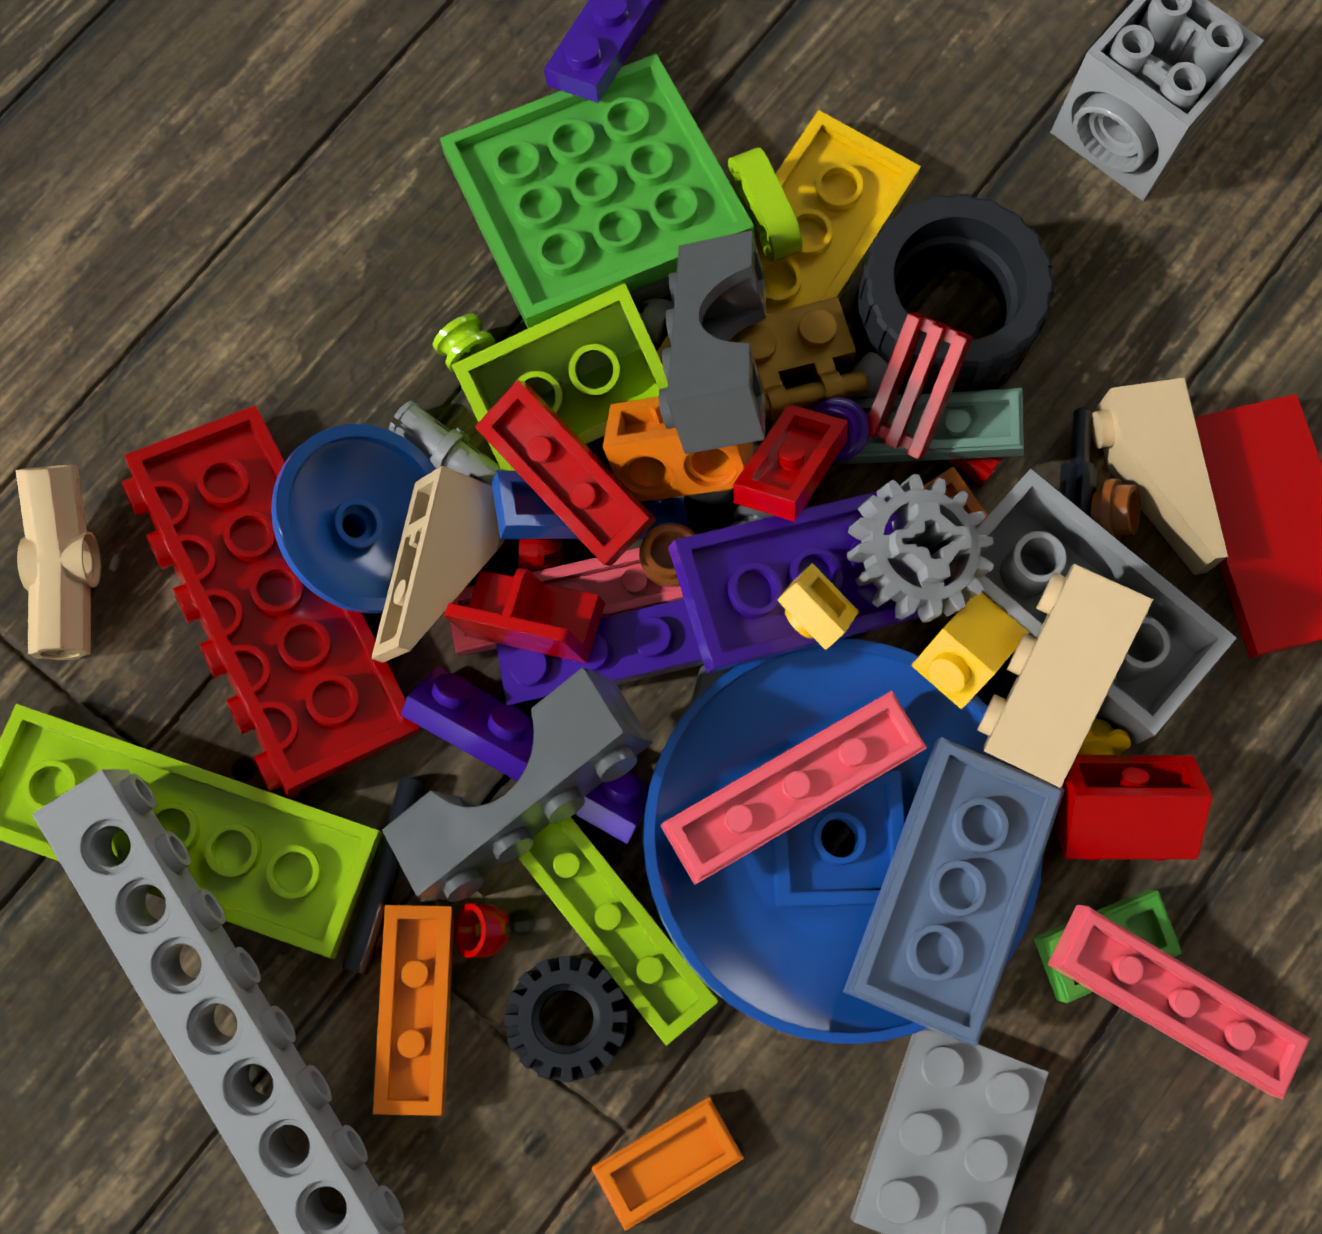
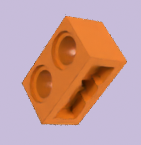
(652, 458)

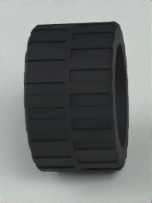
(968, 236)

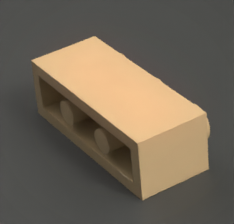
(1063, 673)

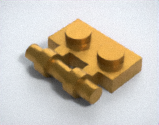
(799, 343)

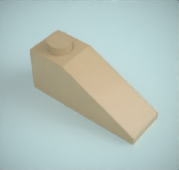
(1155, 445)
(443, 546)

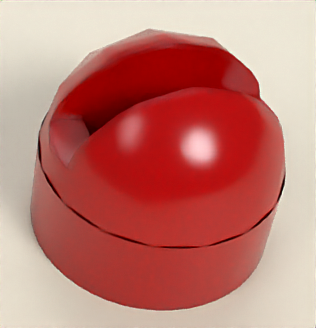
(539, 553)
(480, 930)

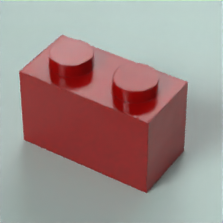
(1133, 808)

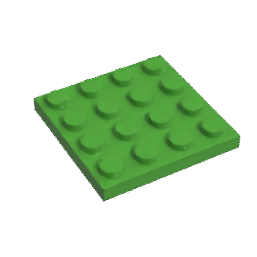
(592, 190)

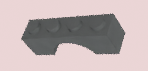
(712, 382)
(580, 740)

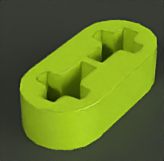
(765, 204)

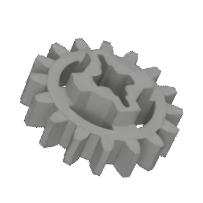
(908, 570)

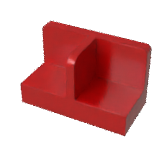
(530, 615)

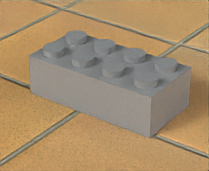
(1177, 642)

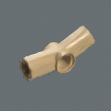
(56, 562)

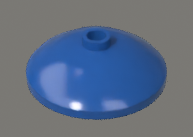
(350, 476)

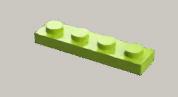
(617, 929)

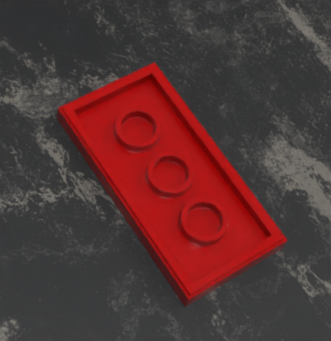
(1270, 518)

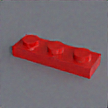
(565, 473)

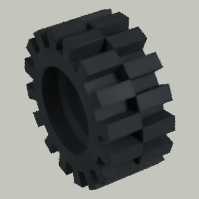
(525, 1026)

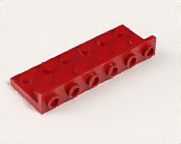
(289, 655)

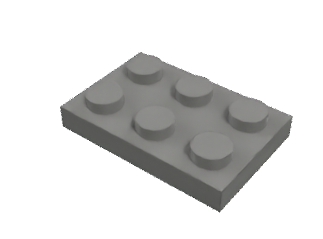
(949, 1140)

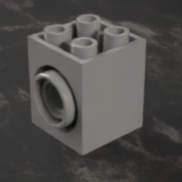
(1153, 88)

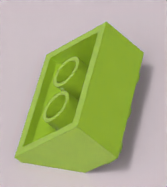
(573, 362)

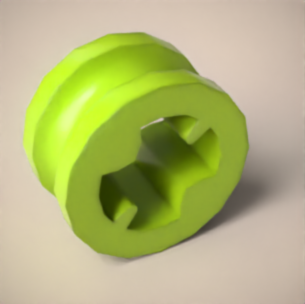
(462, 339)

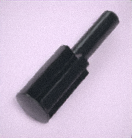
(1079, 476)

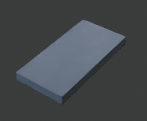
(955, 892)

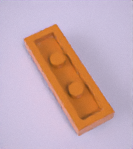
(414, 1010)

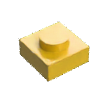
(817, 607)

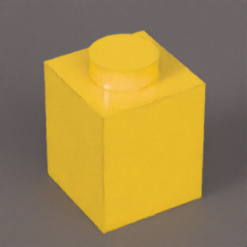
(970, 649)

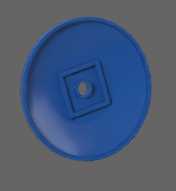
(789, 916)

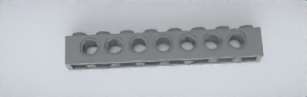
(183, 1008)

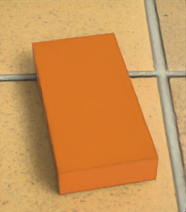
(667, 1162)

